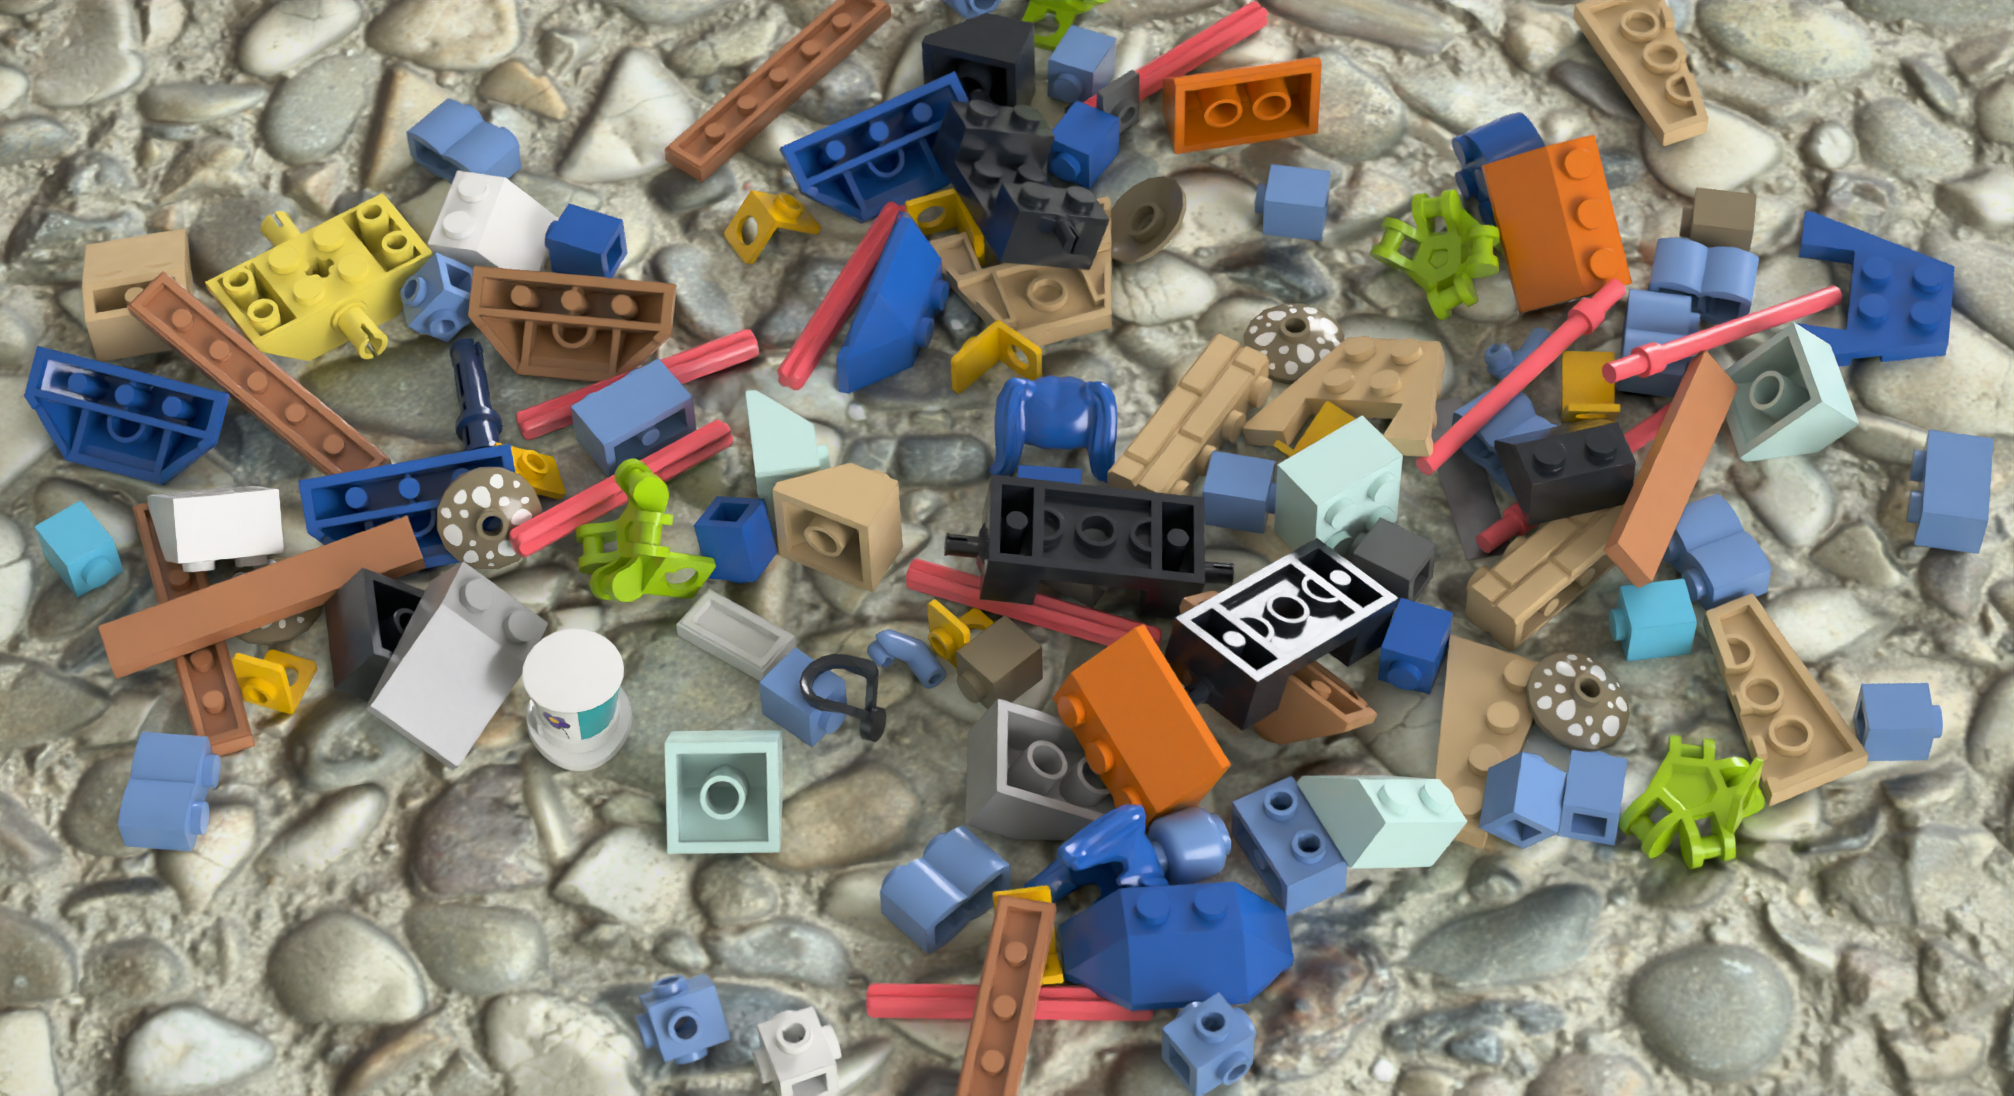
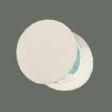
(576, 702)

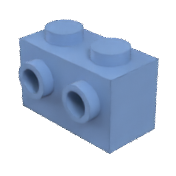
(633, 416)
(1951, 492)
(1288, 846)

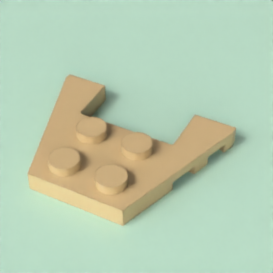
(1033, 299)
(1365, 379)

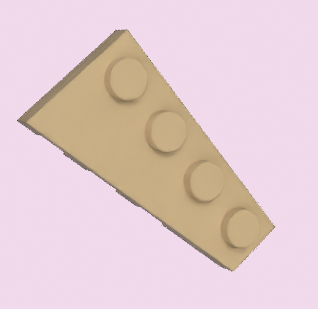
(1648, 63)
(1779, 703)
(1481, 724)

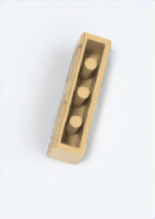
(1195, 420)
(1540, 576)

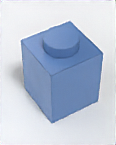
(1081, 65)
(1294, 202)
(1239, 492)
(785, 703)
(1897, 721)
(1593, 797)
(1523, 800)

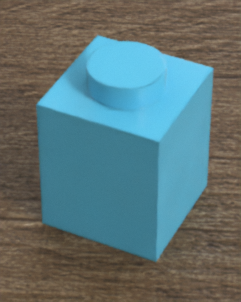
(79, 549)
(1653, 620)

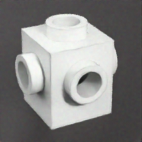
(798, 1054)

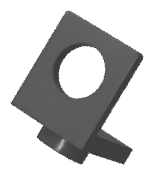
(1120, 99)

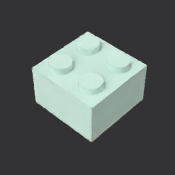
(1338, 488)

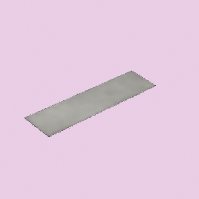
(1466, 489)

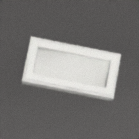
(735, 635)

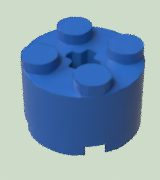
(1486, 144)

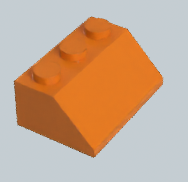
(1242, 105)
(1556, 223)
(1140, 728)

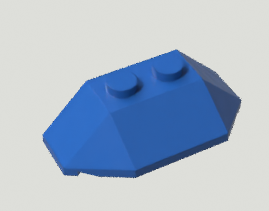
(876, 153)
(895, 309)
(123, 416)
(370, 497)
(1176, 945)

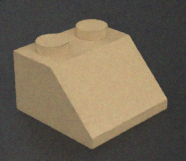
(840, 522)

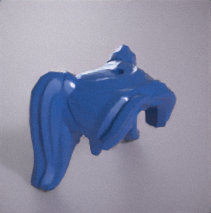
(1055, 415)
(1104, 854)

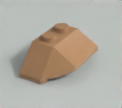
(570, 322)
(1312, 702)

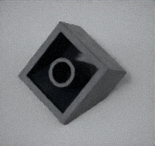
(987, 55)
(1568, 469)
(365, 628)

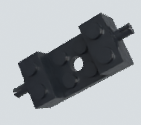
(997, 170)
(1037, 533)
(1271, 625)

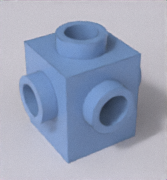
(438, 297)
(700, 1024)
(1208, 1044)

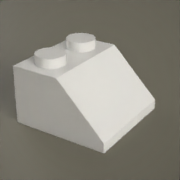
(491, 224)
(218, 525)

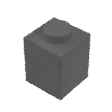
(1394, 559)

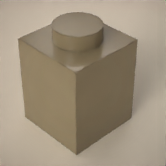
(1720, 218)
(999, 664)

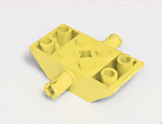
(324, 282)

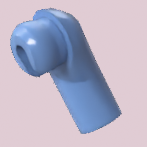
(1503, 360)
(912, 651)

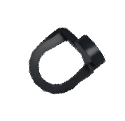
(872, 717)

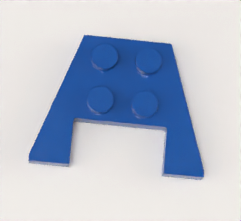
(1895, 294)

